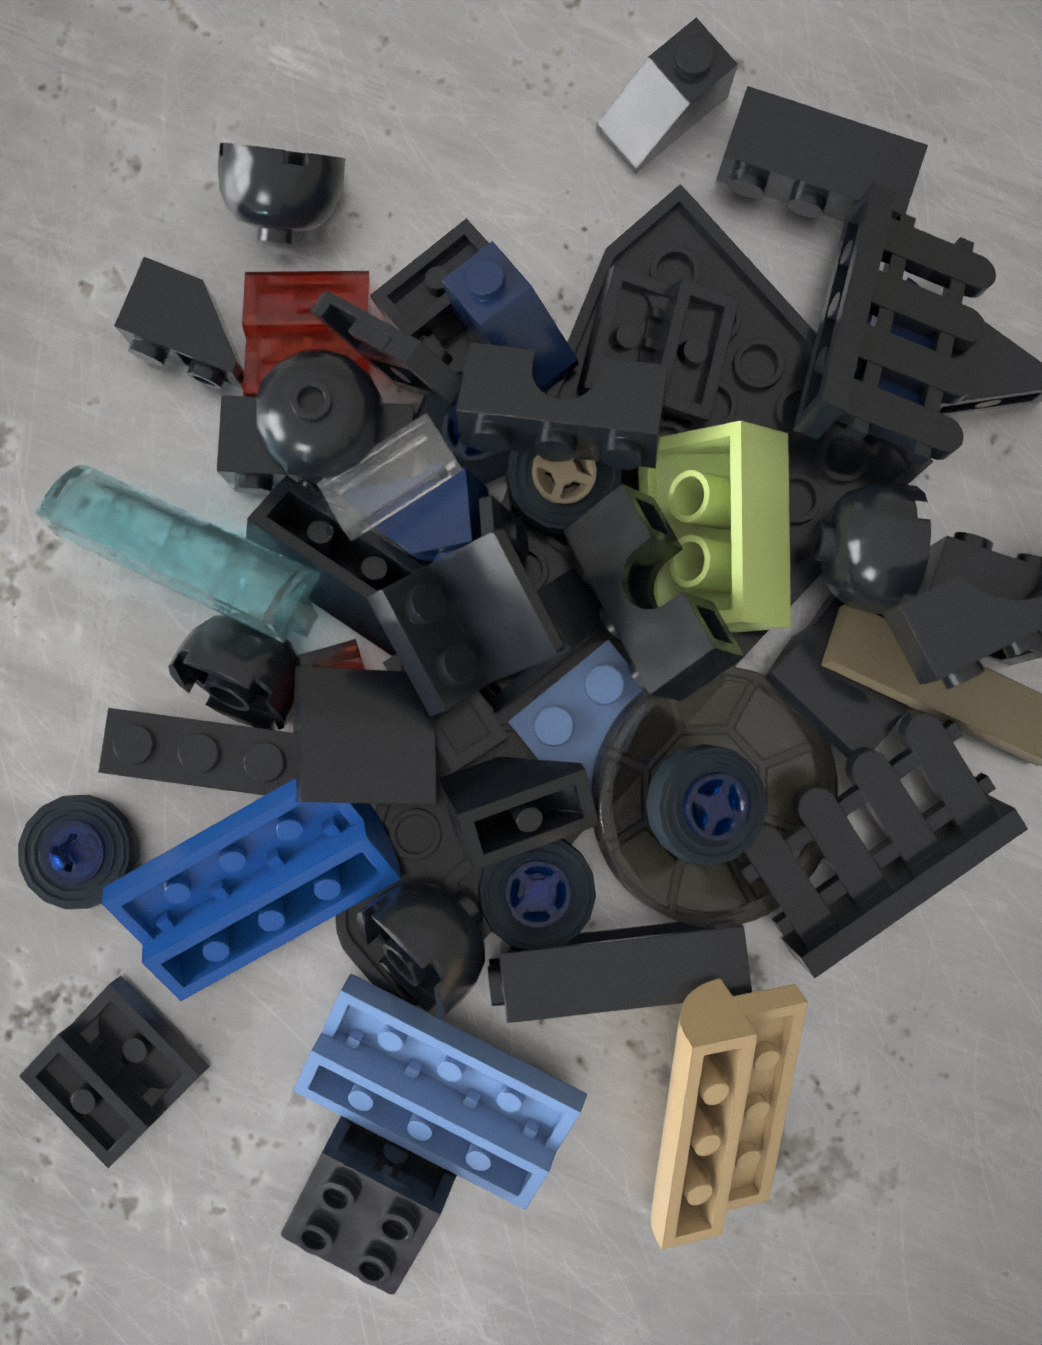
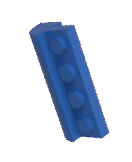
(250, 886)

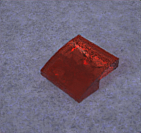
(280, 320)

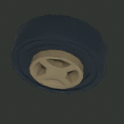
(547, 503)

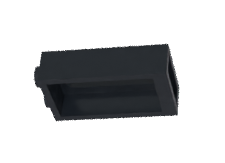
(618, 970)

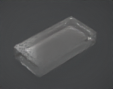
(390, 477)

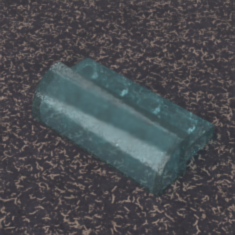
(181, 551)

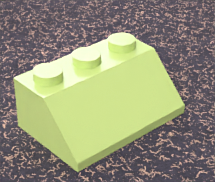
(730, 512)

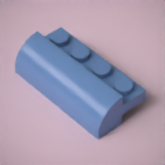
(439, 1092)

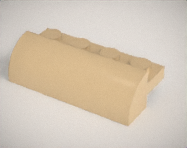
(724, 1107)

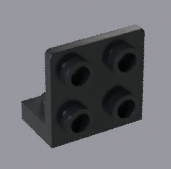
(466, 621)
(368, 1206)

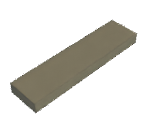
(984, 706)

